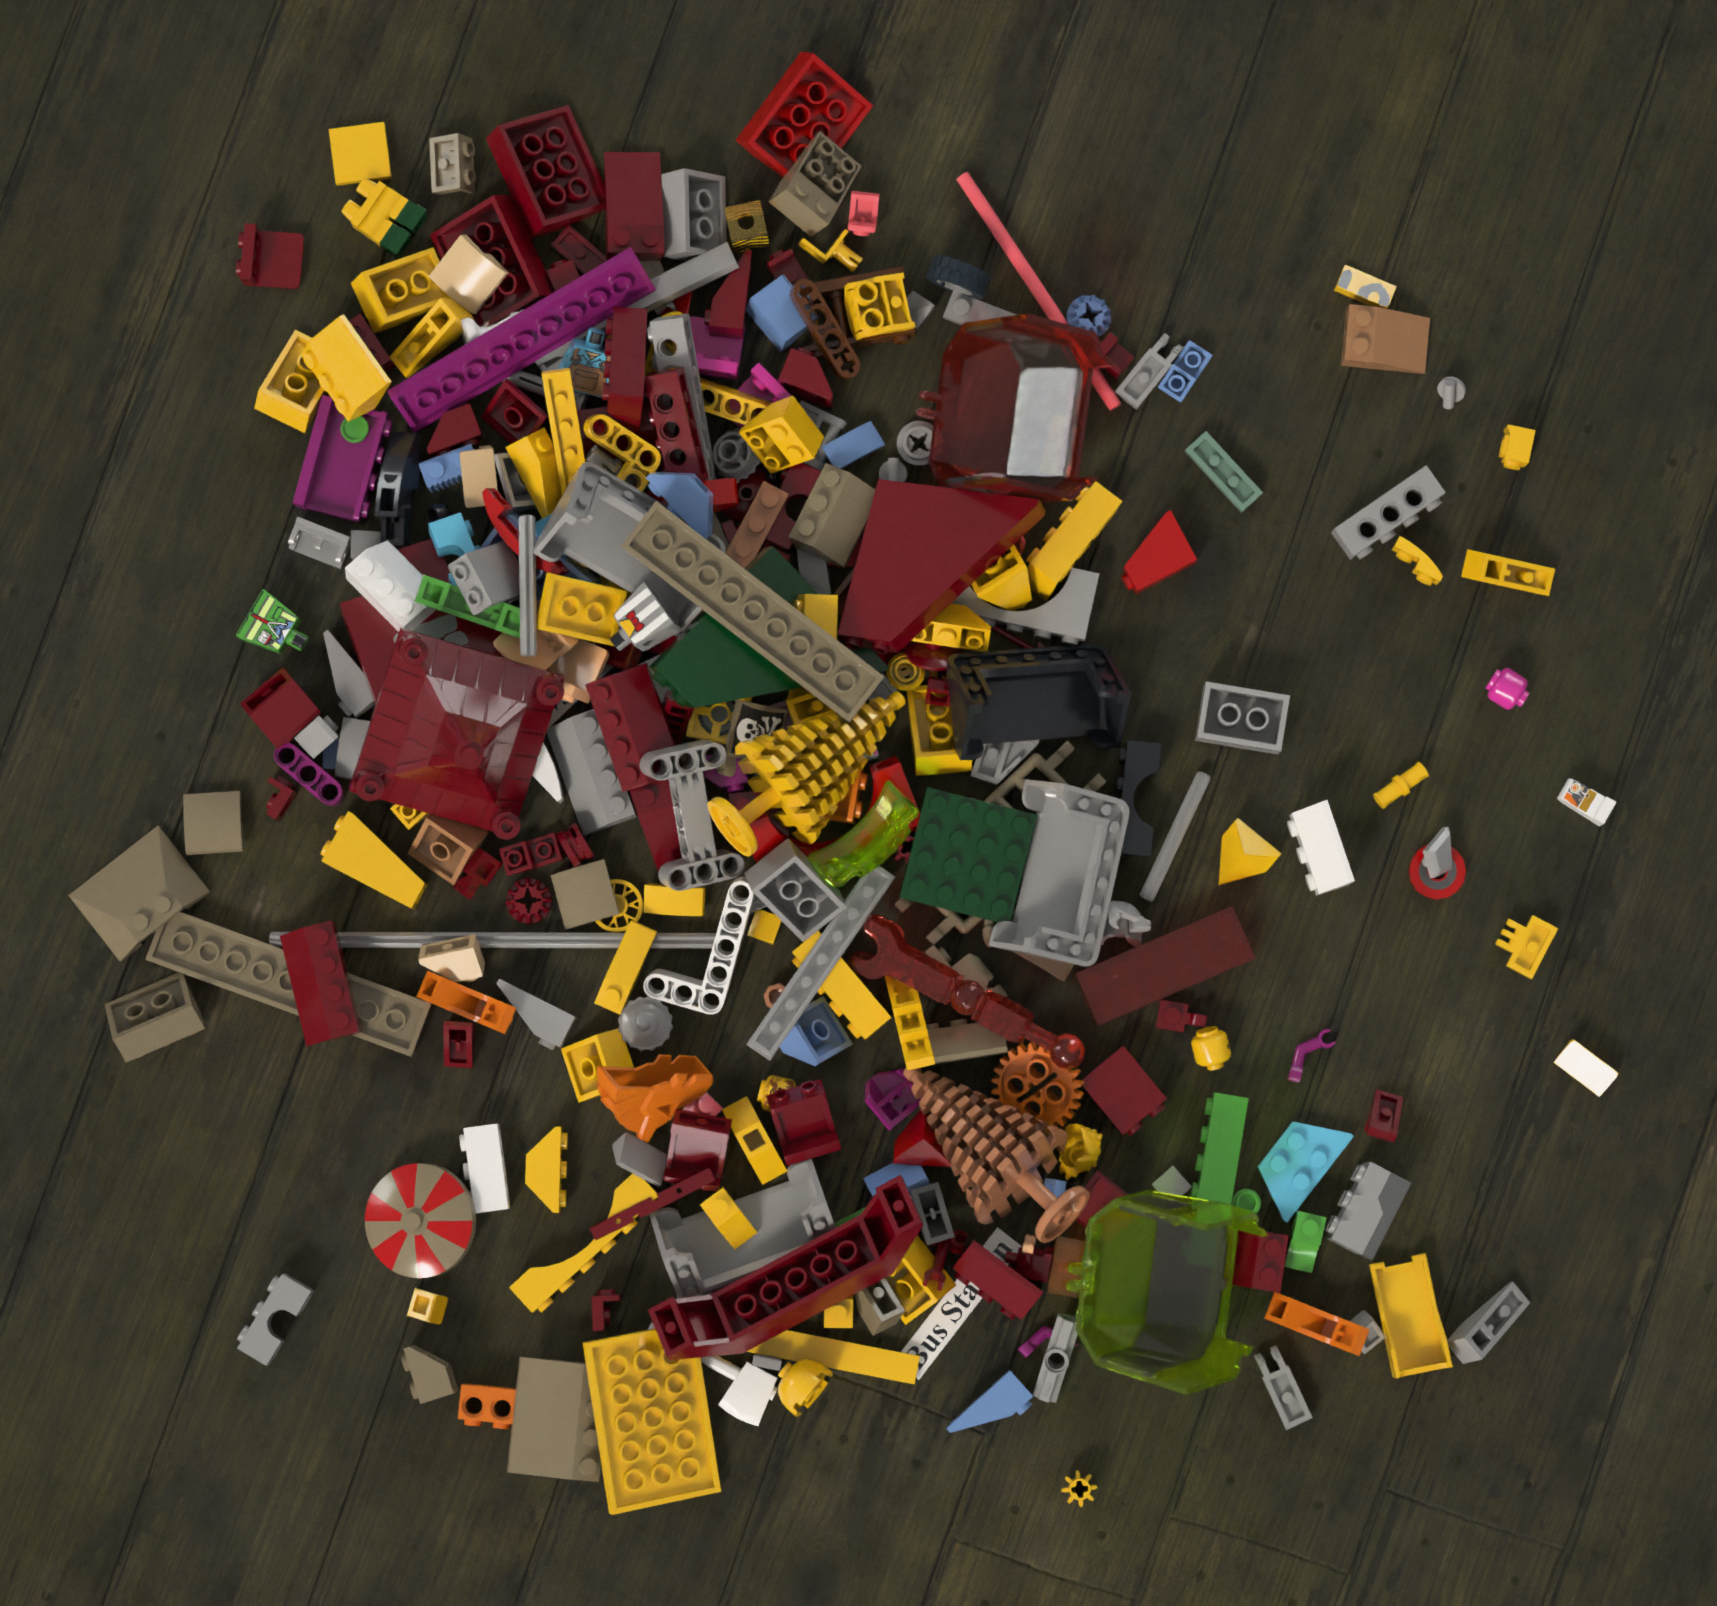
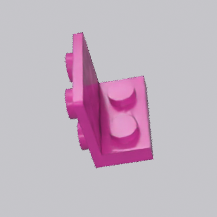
(715, 354)
(761, 385)

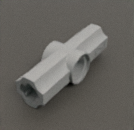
(1051, 1373)

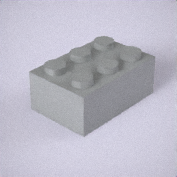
(1242, 718)
(794, 890)

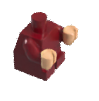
(1031, 1261)

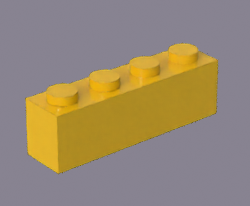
(847, 994)

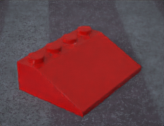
(800, 105)

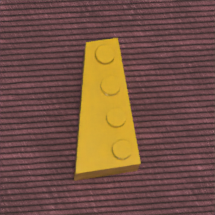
(1071, 539)

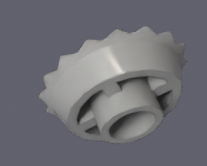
(734, 456)
(645, 1023)

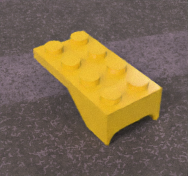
(1410, 1317)

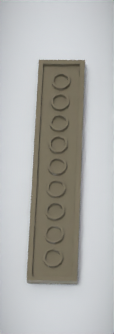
(752, 611)
(262, 975)

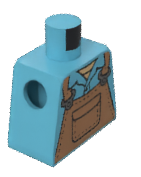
(587, 363)

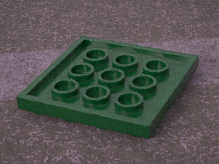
(967, 855)

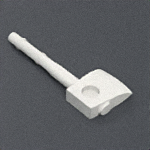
(748, 1392)

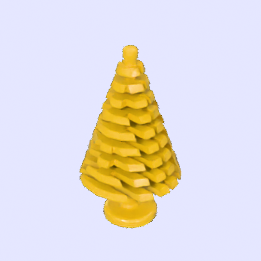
(803, 772)

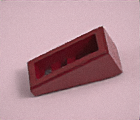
(684, 716)

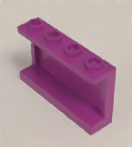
(338, 472)

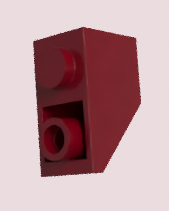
(455, 431)

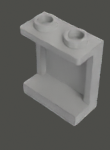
(487, 576)

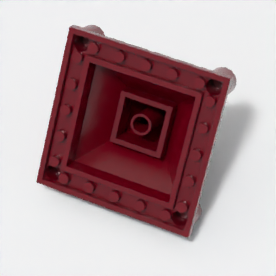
(456, 733)

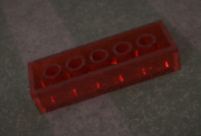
(1164, 966)

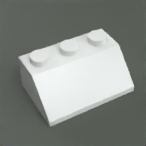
(389, 585)
(1320, 848)

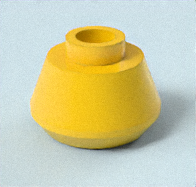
(897, 677)

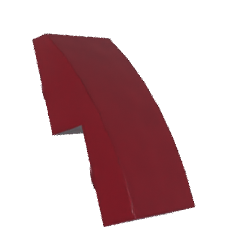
(531, 854)

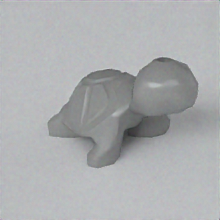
(1125, 921)

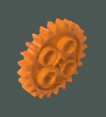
(1021, 1066)

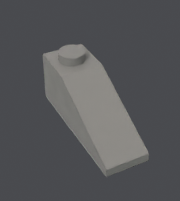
(348, 679)
(541, 1017)
(1488, 1324)

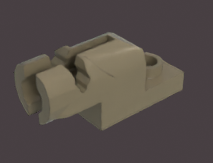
(969, 966)

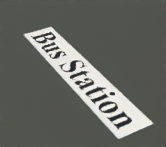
(953, 1310)

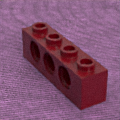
(675, 384)

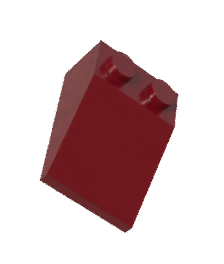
(658, 821)

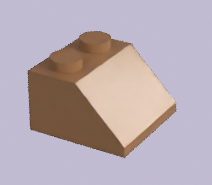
(446, 846)

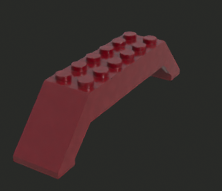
(794, 1284)

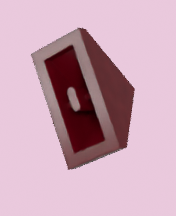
(459, 1044)

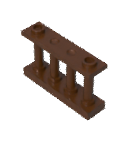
(835, 291)

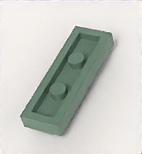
(1223, 471)

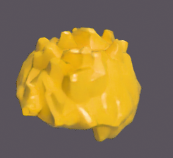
(1080, 1151)

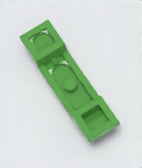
(449, 599)

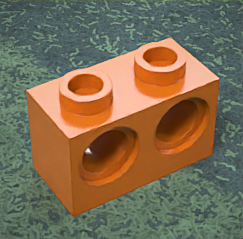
(489, 1397)

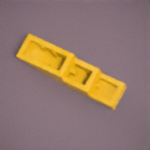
(910, 1024)

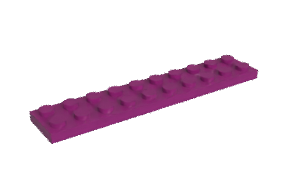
(521, 340)

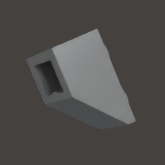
(317, 735)

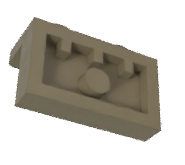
(452, 164)

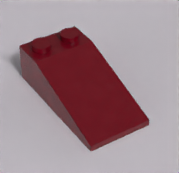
(634, 204)

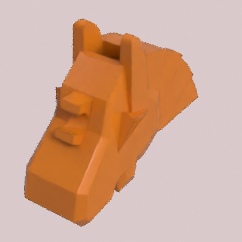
(652, 1092)

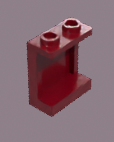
(1124, 1091)
(803, 1122)
(697, 1144)

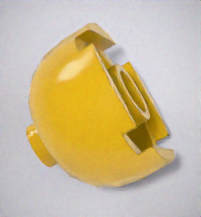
(802, 1384)

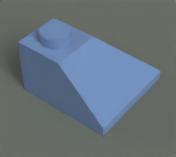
(816, 1034)

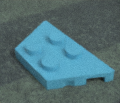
(1299, 1163)

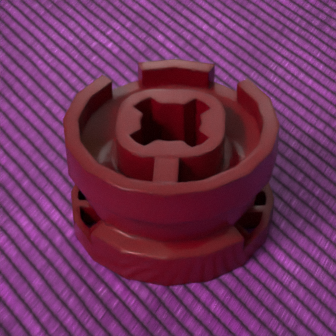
(574, 844)

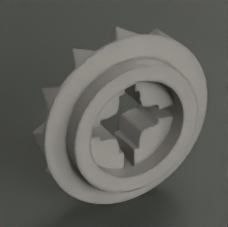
(905, 444)

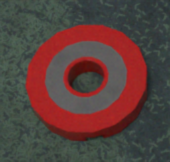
(1432, 887)

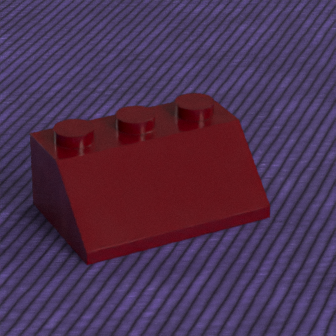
(996, 1281)

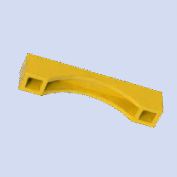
(540, 1283)

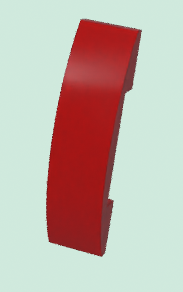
(497, 510)

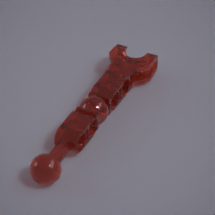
(967, 997)

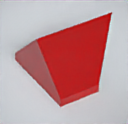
(918, 1144)

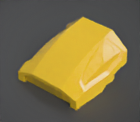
(877, 306)

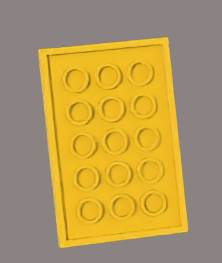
(649, 1422)

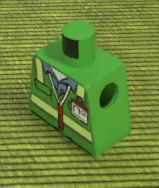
(272, 626)

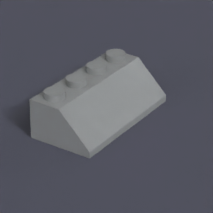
(589, 773)

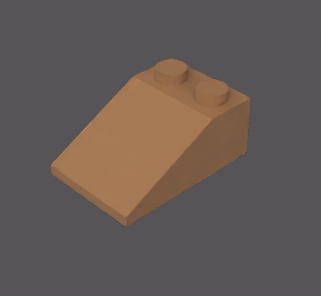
(1385, 339)

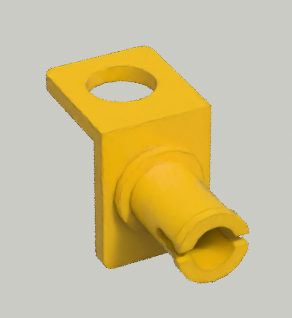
(837, 250)

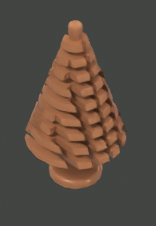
(999, 1155)

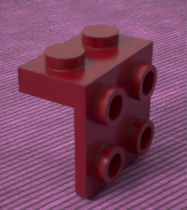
(270, 258)

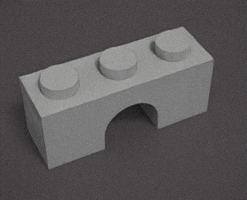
(259, 1339)

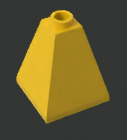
(1005, 582)

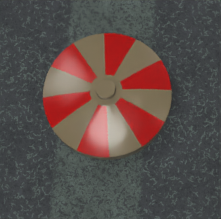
(420, 1220)

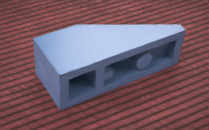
(997, 1402)

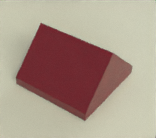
(514, 413)

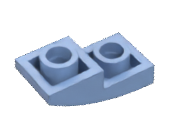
(1185, 371)
(853, 445)

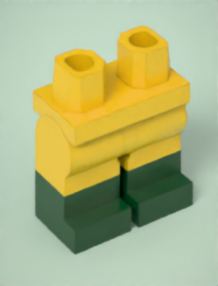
(375, 215)

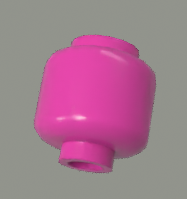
(1507, 688)

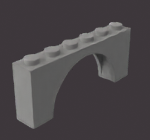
(1061, 617)

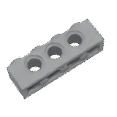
(1421, 483)

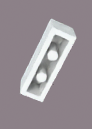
(485, 1167)

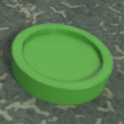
(355, 430)

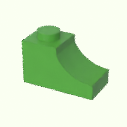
(1304, 1241)

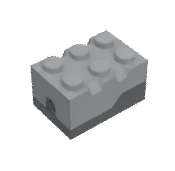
(1367, 1209)

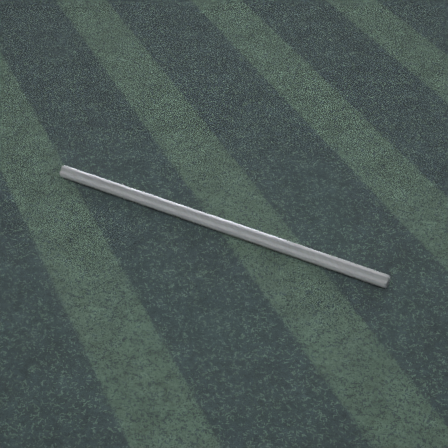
(512, 939)

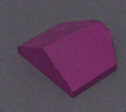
(890, 1097)

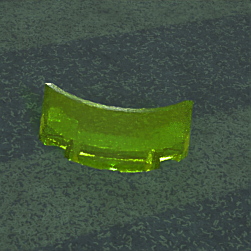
(869, 841)

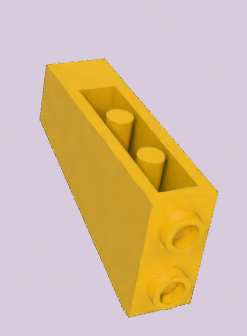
(370, 861)

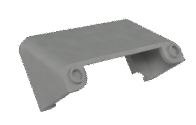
(594, 523)
(1066, 874)
(783, 1215)

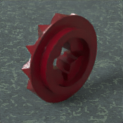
(538, 910)

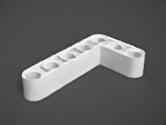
(717, 958)

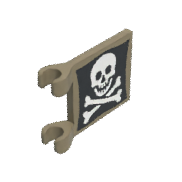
(746, 724)

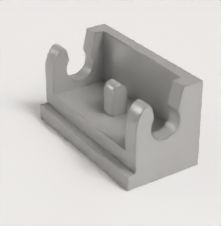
(319, 543)

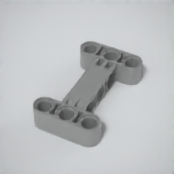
(692, 815)

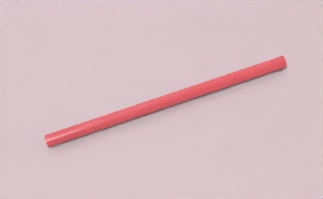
(1027, 274)

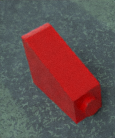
(1159, 556)

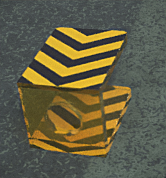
(753, 237)

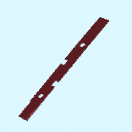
(648, 1206)

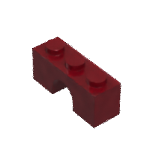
(798, 483)

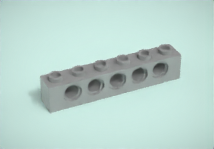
(679, 330)

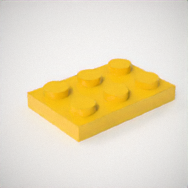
(579, 609)

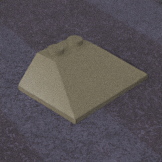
(139, 893)

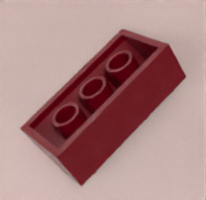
(626, 365)
(630, 721)
(320, 983)

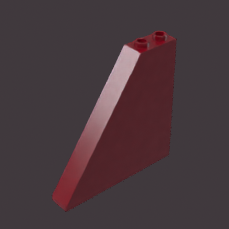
(921, 554)

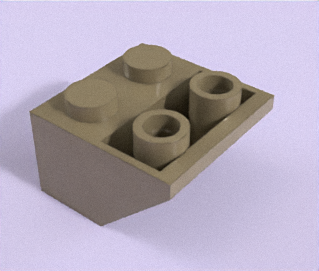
(430, 1374)

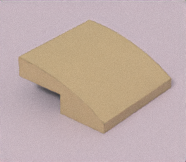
(468, 274)

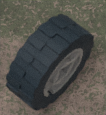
(958, 276)

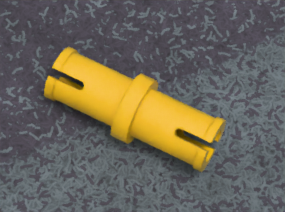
(1400, 785)

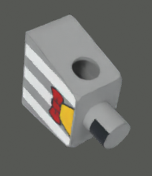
(644, 620)

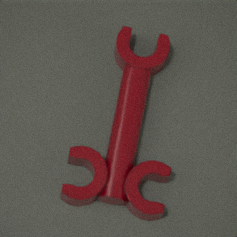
(935, 1272)

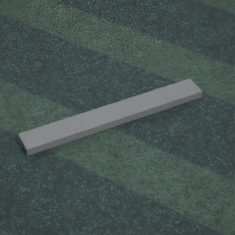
(674, 284)
(819, 963)

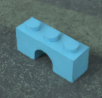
(453, 537)

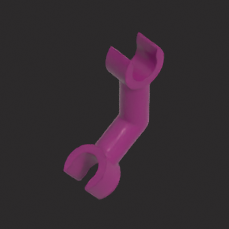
(1301, 1050)
(1035, 1340)

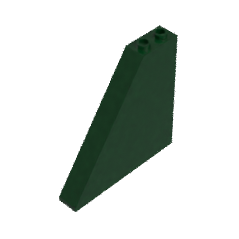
(716, 666)

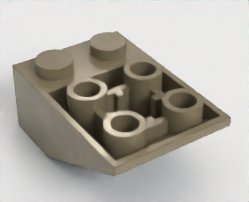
(815, 185)

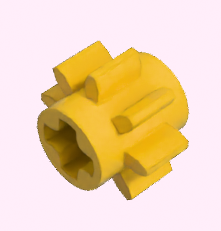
(1085, 1493)

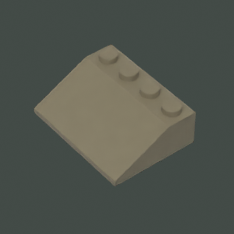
(553, 1422)

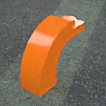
(466, 1002)
(1317, 1324)

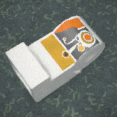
(1586, 802)

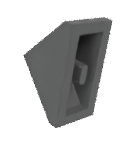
(932, 1213)

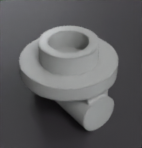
(1451, 391)
(893, 470)

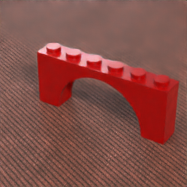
(770, 837)

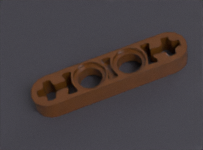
(829, 326)

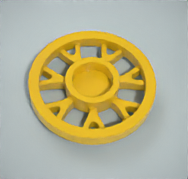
(623, 906)

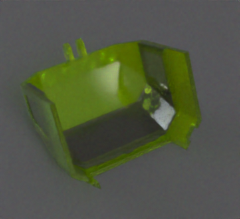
(1161, 1289)

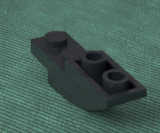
(395, 485)

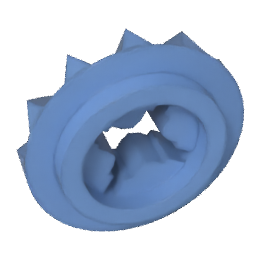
(1095, 305)

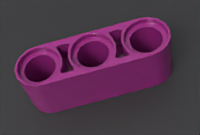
(321, 781)

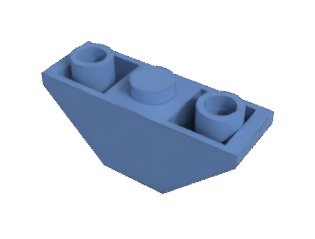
(686, 498)

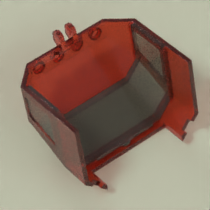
(1014, 407)

